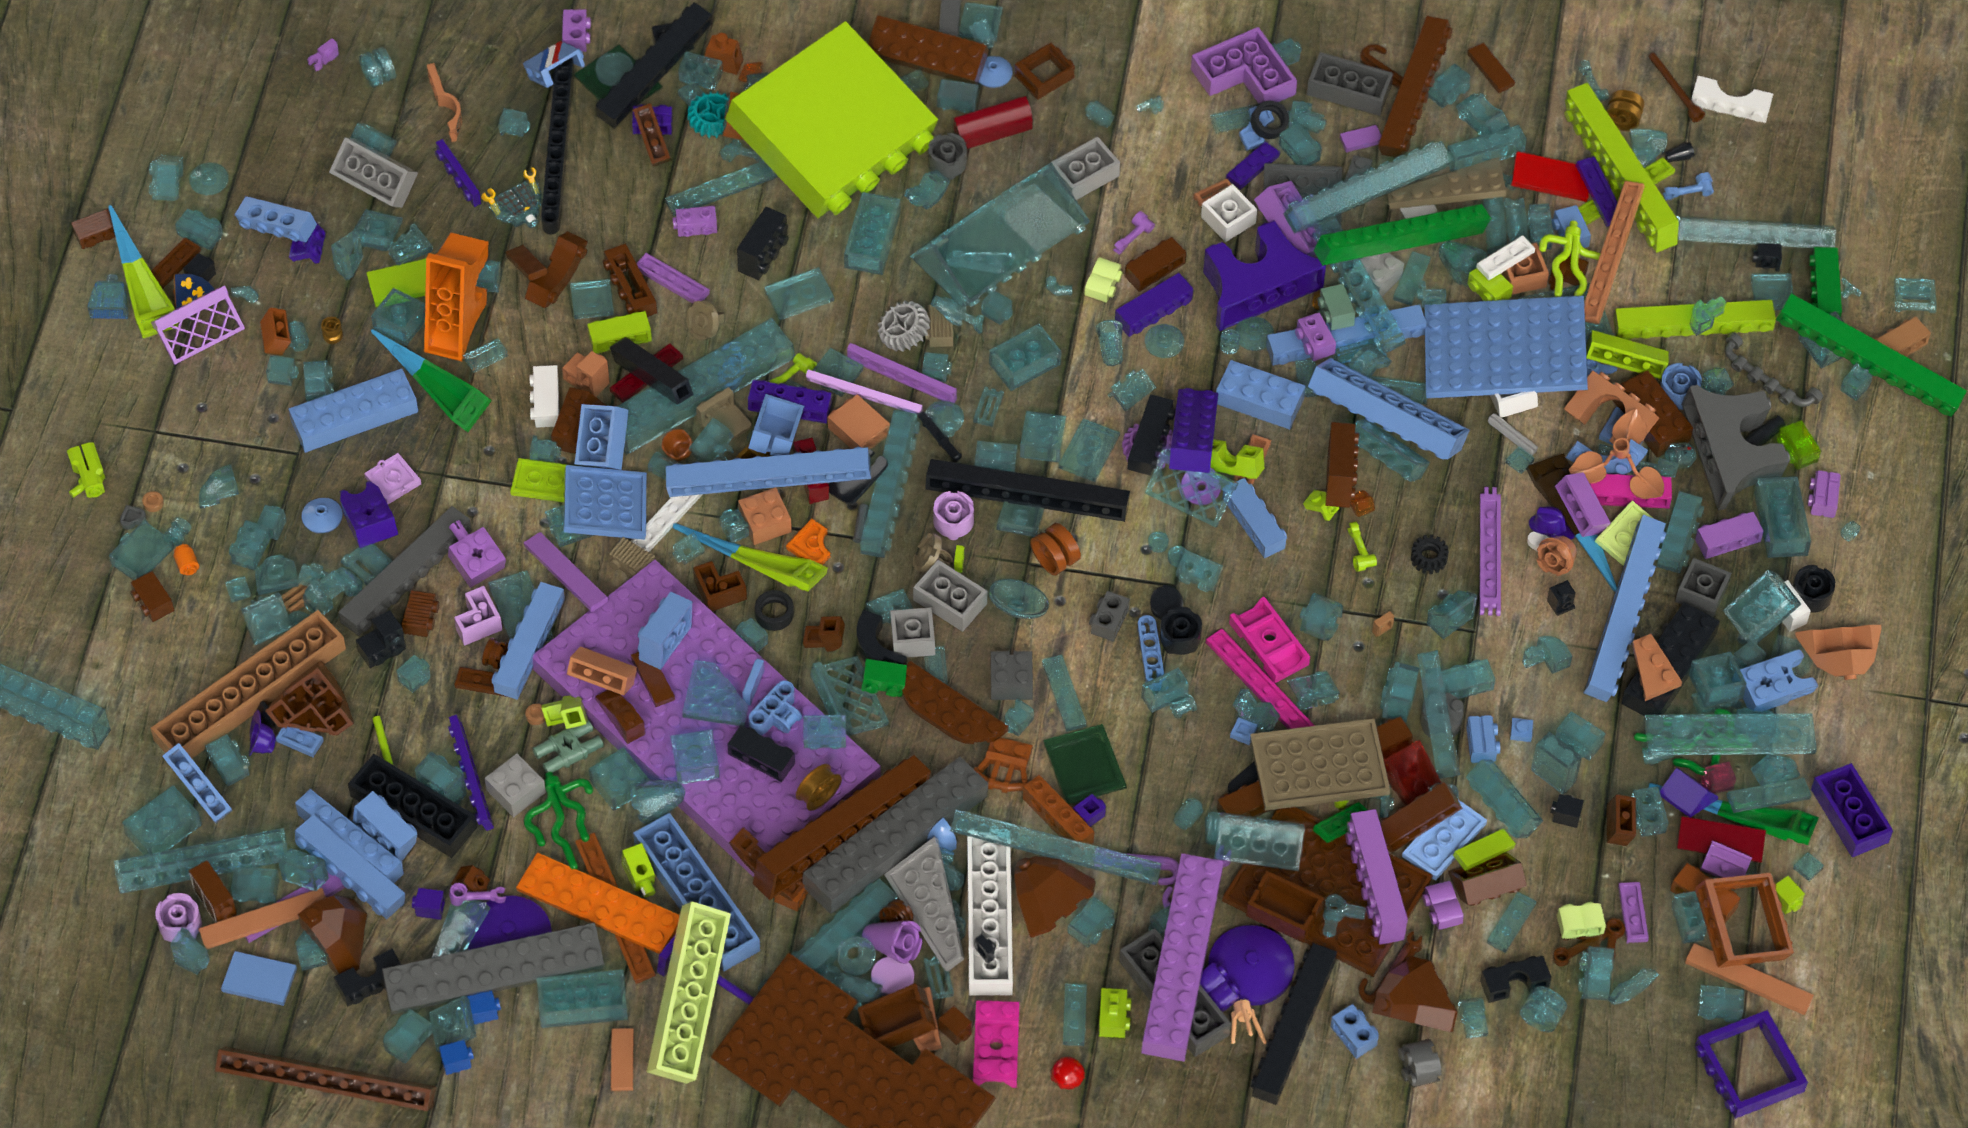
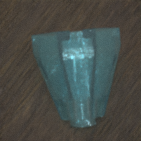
(1460, 260)
(656, 798)

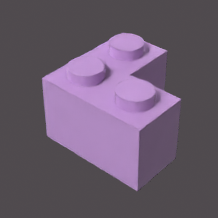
(480, 619)

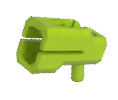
(90, 479)

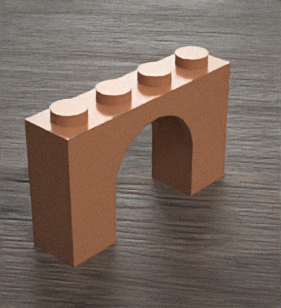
(1599, 391)

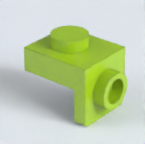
(1316, 502)

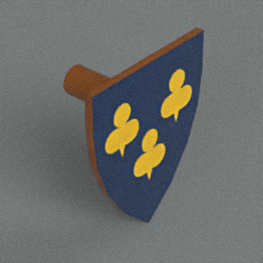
(188, 288)

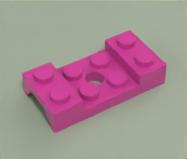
(1280, 656)
(996, 1023)

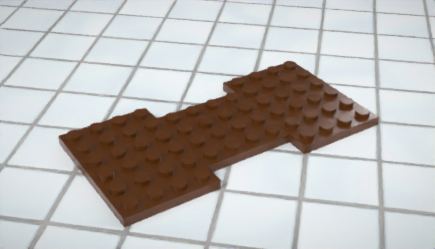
(801, 1042)

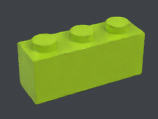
(609, 331)

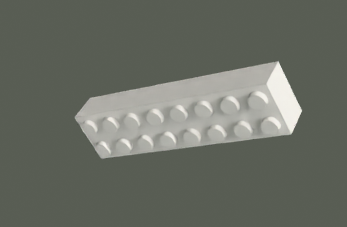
(989, 915)

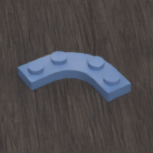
(1615, 465)

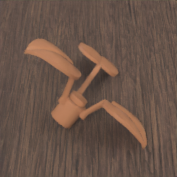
(1630, 426)

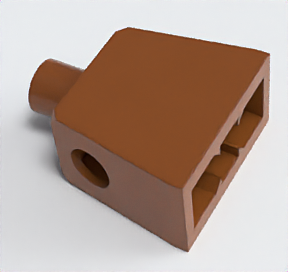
(726, 50)

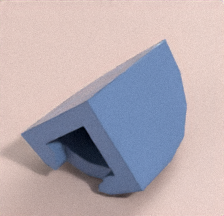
(942, 833)

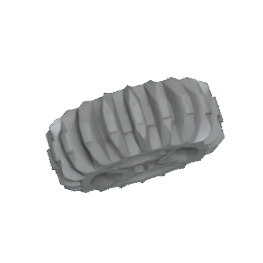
(897, 336)

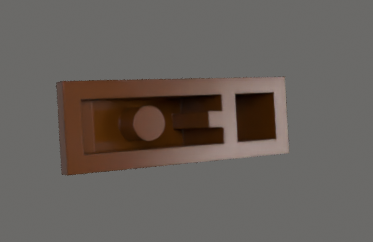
(622, 715)

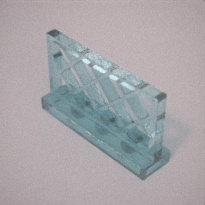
(1212, 478)
(831, 698)

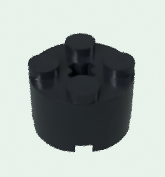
(1815, 587)
(1180, 631)

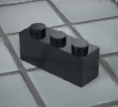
(761, 753)

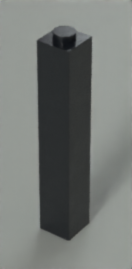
(651, 370)

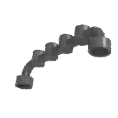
(1771, 384)

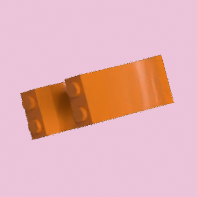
(452, 295)

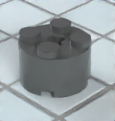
(947, 155)
(1455, 710)
(1420, 1063)

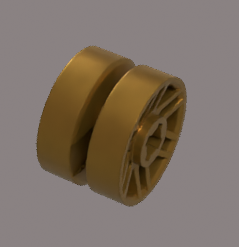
(1625, 109)

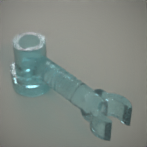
(1586, 70)
(735, 148)

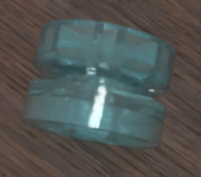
(377, 67)
(1543, 1009)

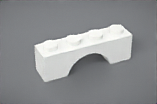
(1711, 97)

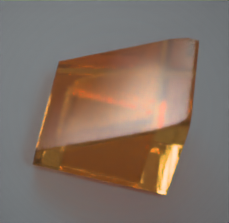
(748, 69)
(1362, 504)

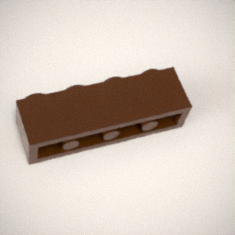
(1419, 816)

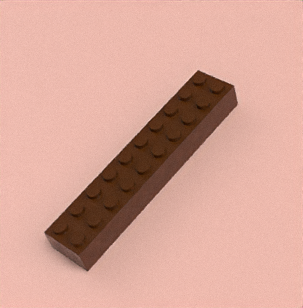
(804, 848)

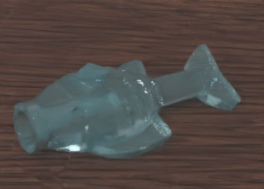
(955, 313)

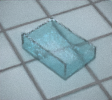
(141, 551)

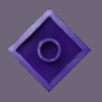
(1686, 793)

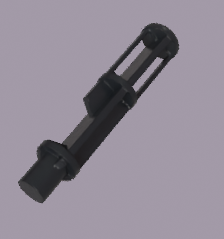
(940, 437)

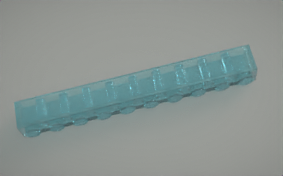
(1367, 186)

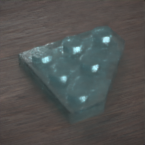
(713, 697)

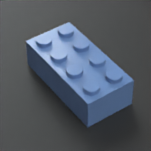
(1260, 394)

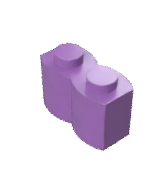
(1443, 905)

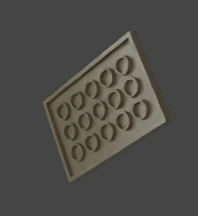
(1319, 764)

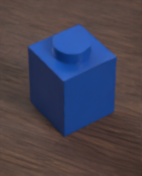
(484, 1007)
(456, 1057)

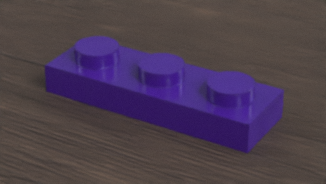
(1252, 165)

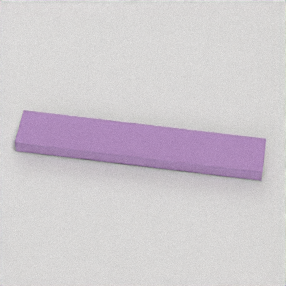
(863, 392)

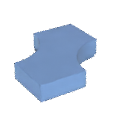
(1248, 136)

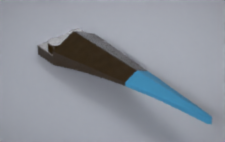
(1545, 477)

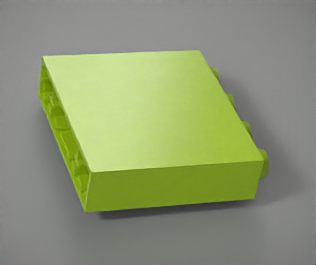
(832, 121)

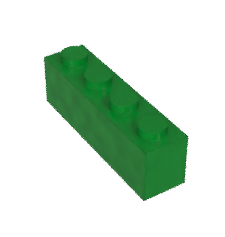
(1825, 279)

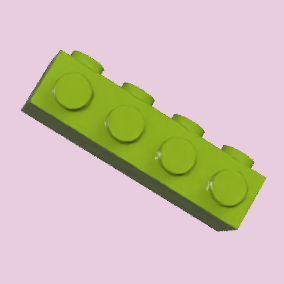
(1626, 354)

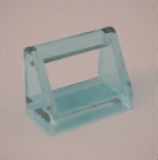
(341, 251)

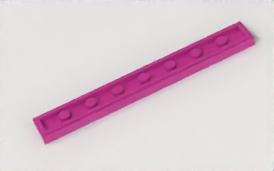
(1256, 679)

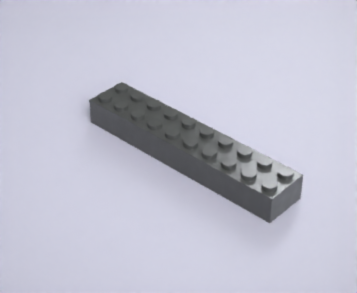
(893, 835)
(492, 968)

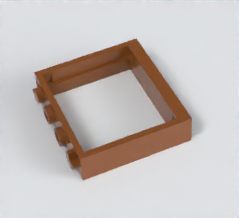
(1717, 929)

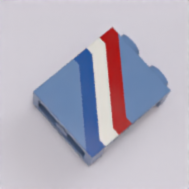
(539, 65)

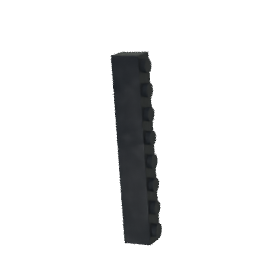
(653, 65)
(1294, 1023)

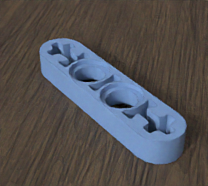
(1147, 652)

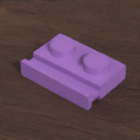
(1725, 862)

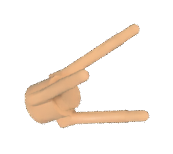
(1244, 1013)

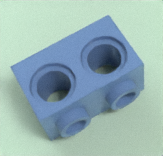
(1350, 1032)

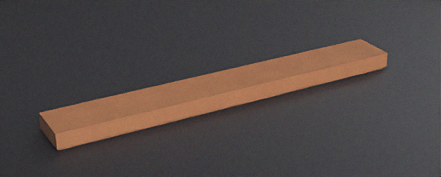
(1612, 251)

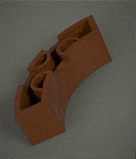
(565, 260)

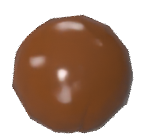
(676, 444)

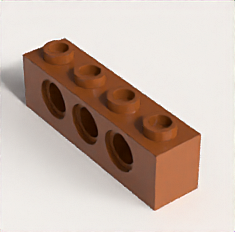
(1056, 811)

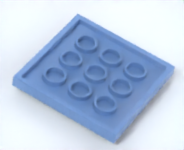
(605, 502)

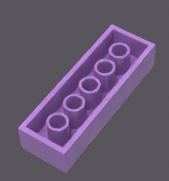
(1377, 877)

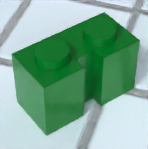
(883, 677)

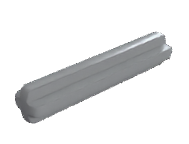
(1512, 434)

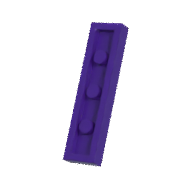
(460, 178)
(1598, 188)

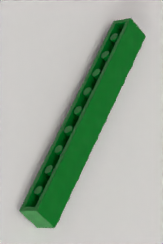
(1402, 234)
(1871, 355)

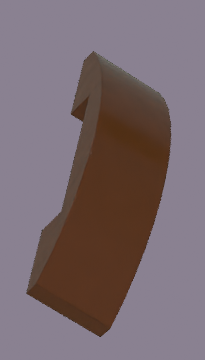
(748, 851)

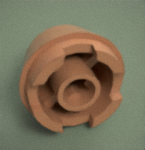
(1556, 555)

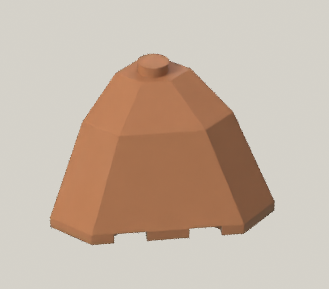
(1842, 649)

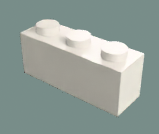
(545, 395)

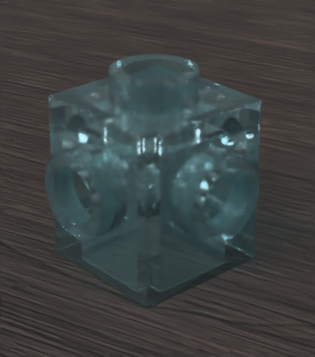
(1716, 381)

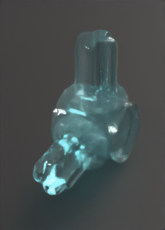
(1333, 916)

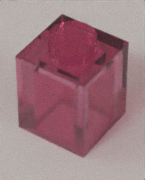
(1719, 777)

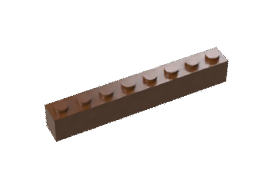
(1415, 87)

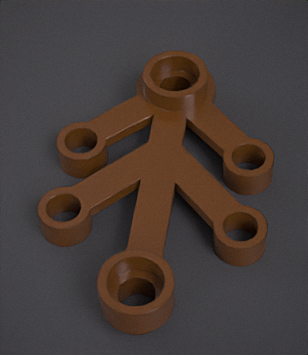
(1593, 941)

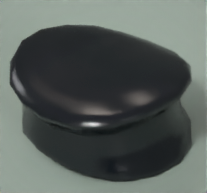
(1164, 599)

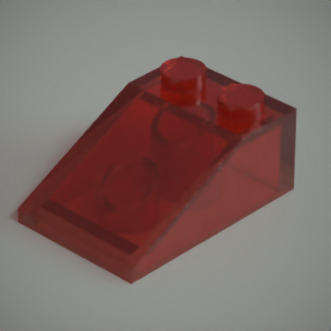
(1410, 771)

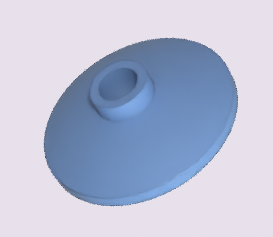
(999, 75)
(324, 521)

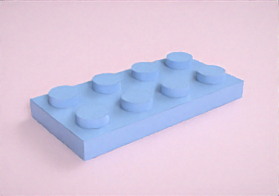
(1435, 847)

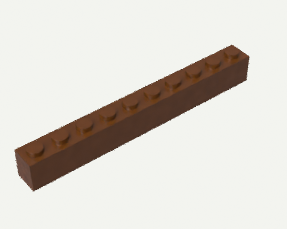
(1248, 798)
(325, 1078)

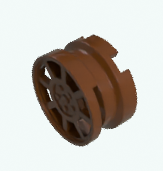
(493, 653)
(895, 912)

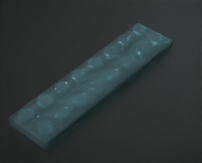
(1733, 734)

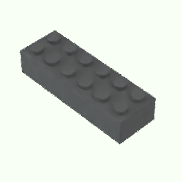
(1142, 962)

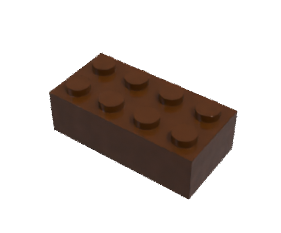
(1671, 425)
(1341, 465)

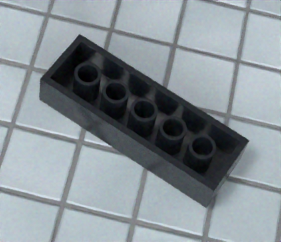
(1681, 642)
(434, 816)

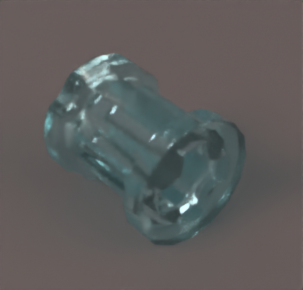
(1183, 706)

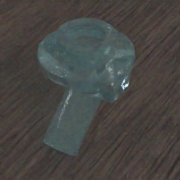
(1155, 104)

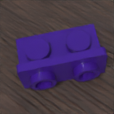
(311, 249)

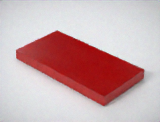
(1548, 176)

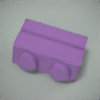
(1825, 493)

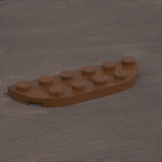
(949, 709)

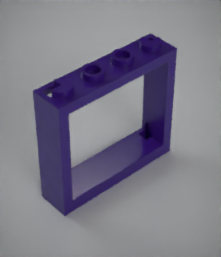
(1780, 1049)

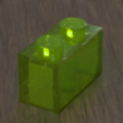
(1799, 444)

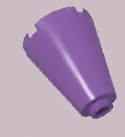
(895, 939)

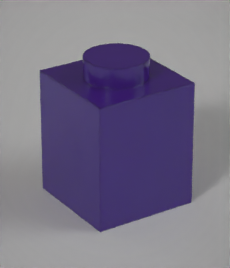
(429, 903)

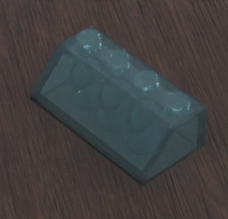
(1259, 841)

